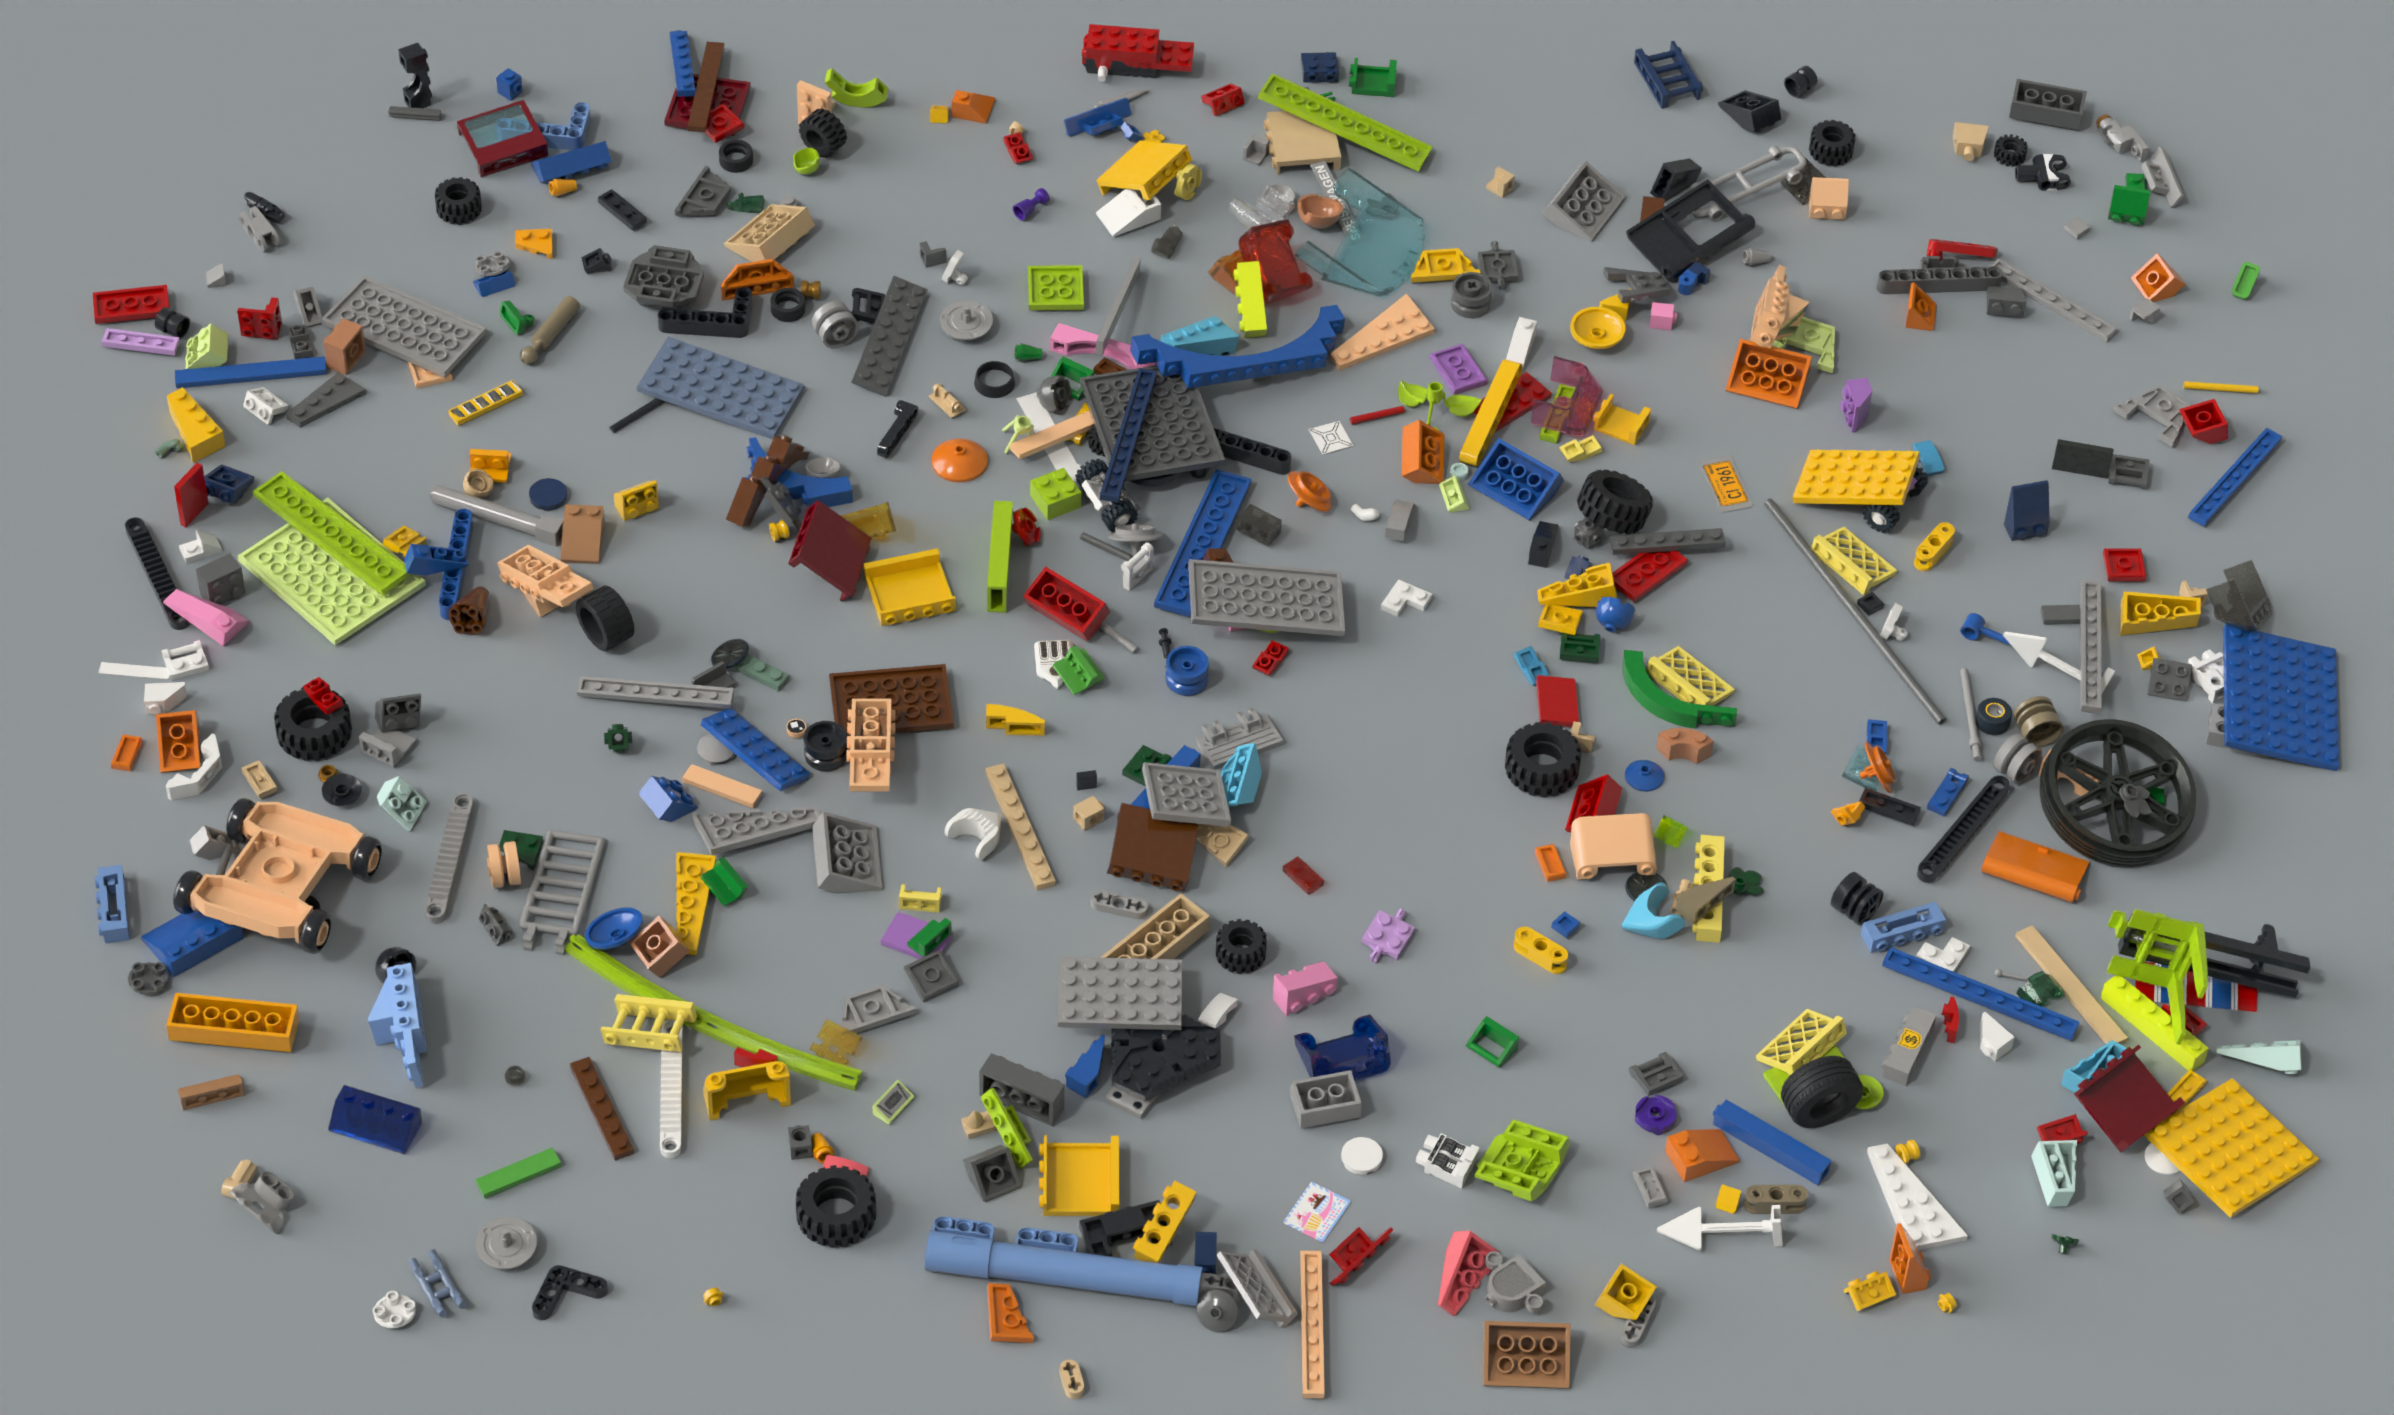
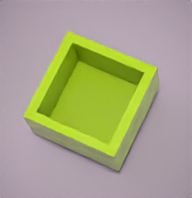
(1055, 493)

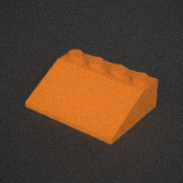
(1769, 374)

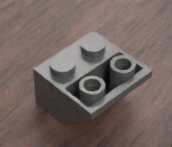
(398, 712)

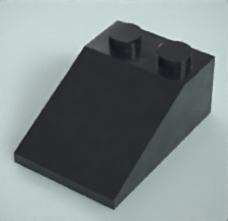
(1752, 110)

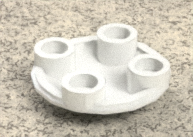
(394, 1310)

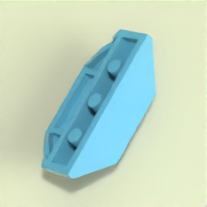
(1242, 775)

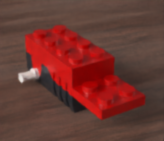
(1133, 52)

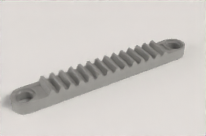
(449, 858)

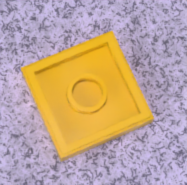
(1560, 619)

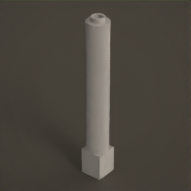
(544, 529)

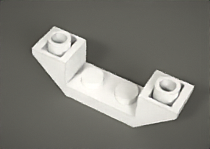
(183, 787)

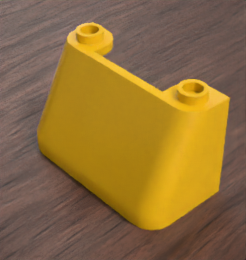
(746, 1081)

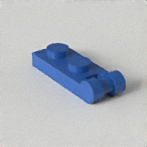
(1947, 792)

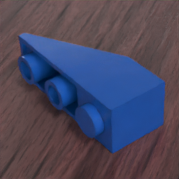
(431, 560)
(1085, 1074)

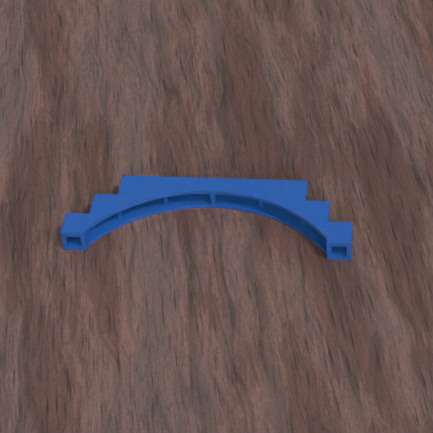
(1203, 370)

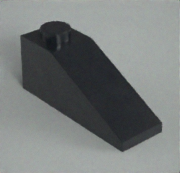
(1542, 544)

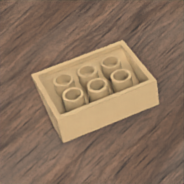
(771, 232)

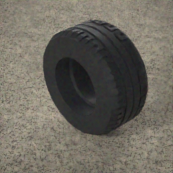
(1821, 1091)

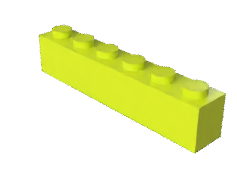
(2152, 1022)

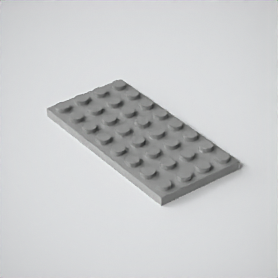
(406, 325)
(1266, 597)

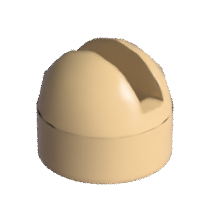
(1016, 128)

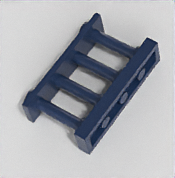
(1657, 84)

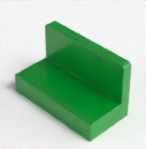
(724, 882)
(930, 937)

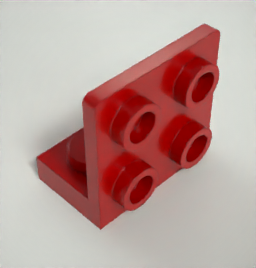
(261, 323)

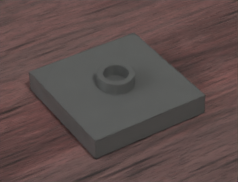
(931, 975)

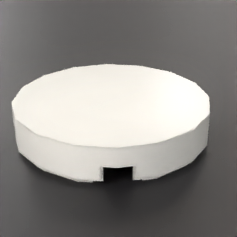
(1361, 1155)

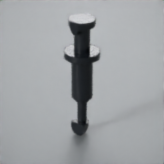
(1165, 642)

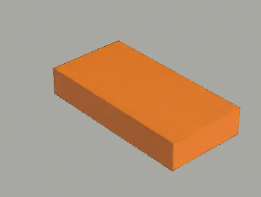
(126, 752)
(1550, 862)

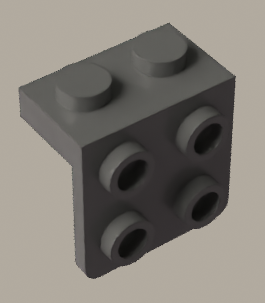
(2005, 301)

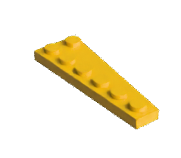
(691, 896)

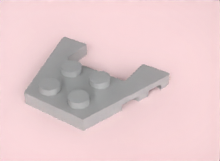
(2160, 405)

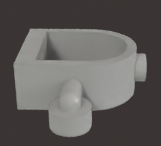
(1513, 1284)

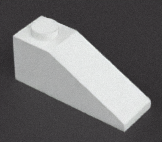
(1522, 340)

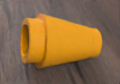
(561, 186)
(820, 1147)

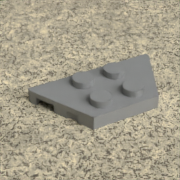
(873, 1008)

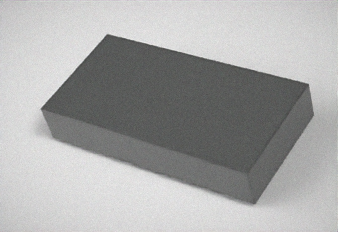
(2060, 614)

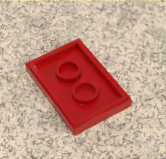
(191, 494)
(1557, 700)

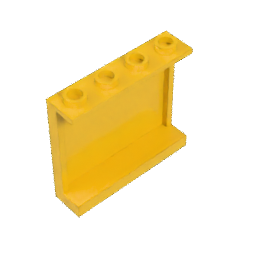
(1146, 168)
(908, 587)
(1079, 1178)

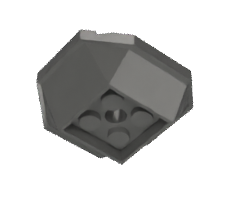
(664, 278)

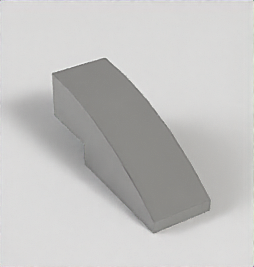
(1399, 520)

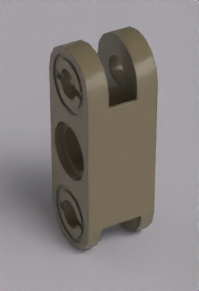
(1789, 1197)

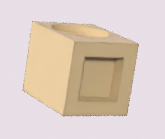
(1088, 812)

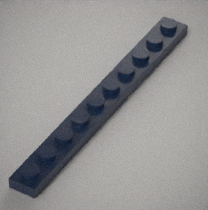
(1128, 435)

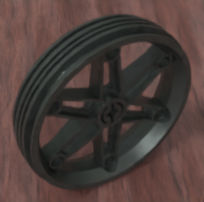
(2114, 736)

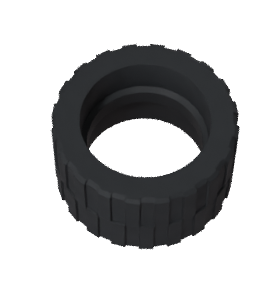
(605, 618)

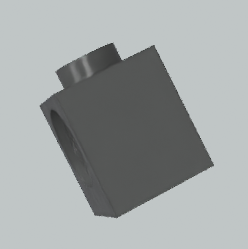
(800, 1142)

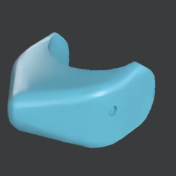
(1643, 918)

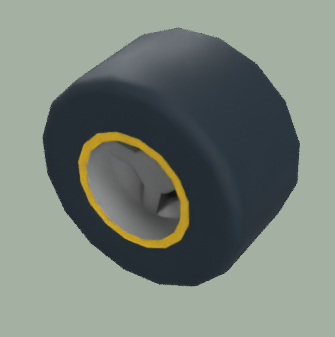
(1993, 716)

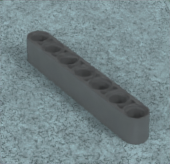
(1939, 279)

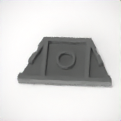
(704, 195)

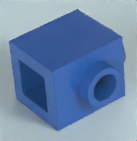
(509, 84)

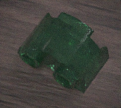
(2039, 989)

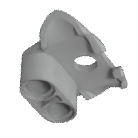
(270, 1194)

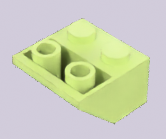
(207, 348)

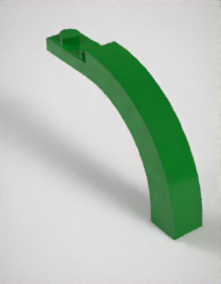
(1666, 706)

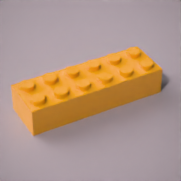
(233, 1022)

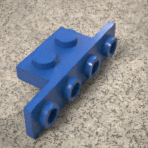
(1098, 119)

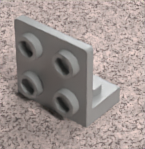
(386, 746)

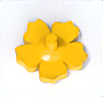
(1153, 136)

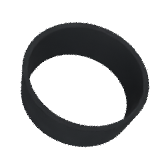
(990, 391)

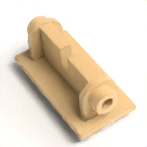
(946, 401)

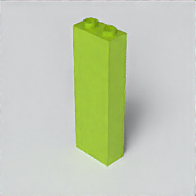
(999, 556)

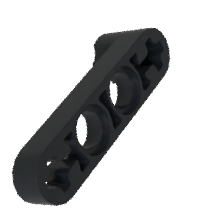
(906, 415)

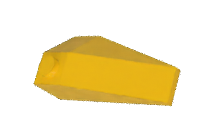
(1581, 589)

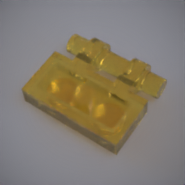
(839, 1037)

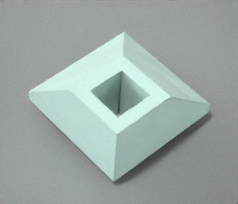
(401, 802)

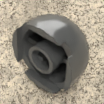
(1054, 394)

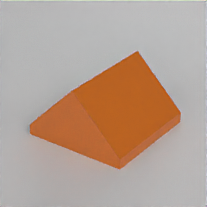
(1920, 310)

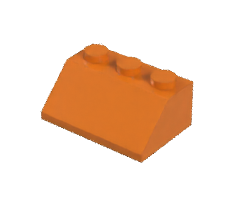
(1422, 453)

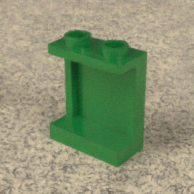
(1373, 79)

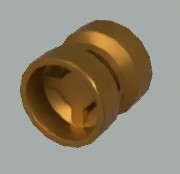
(812, 290)

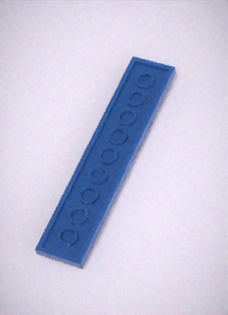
(1207, 530)

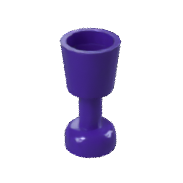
(1027, 206)

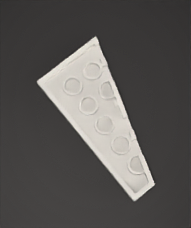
(1912, 1202)

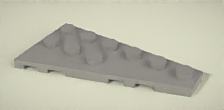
(750, 827)

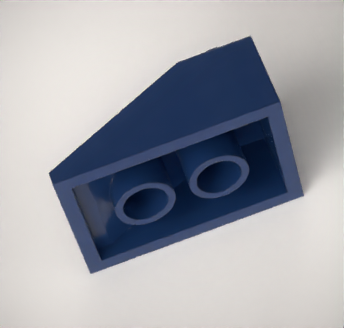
(2028, 511)

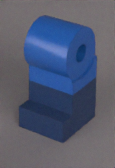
(1693, 277)

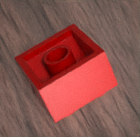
(2206, 421)

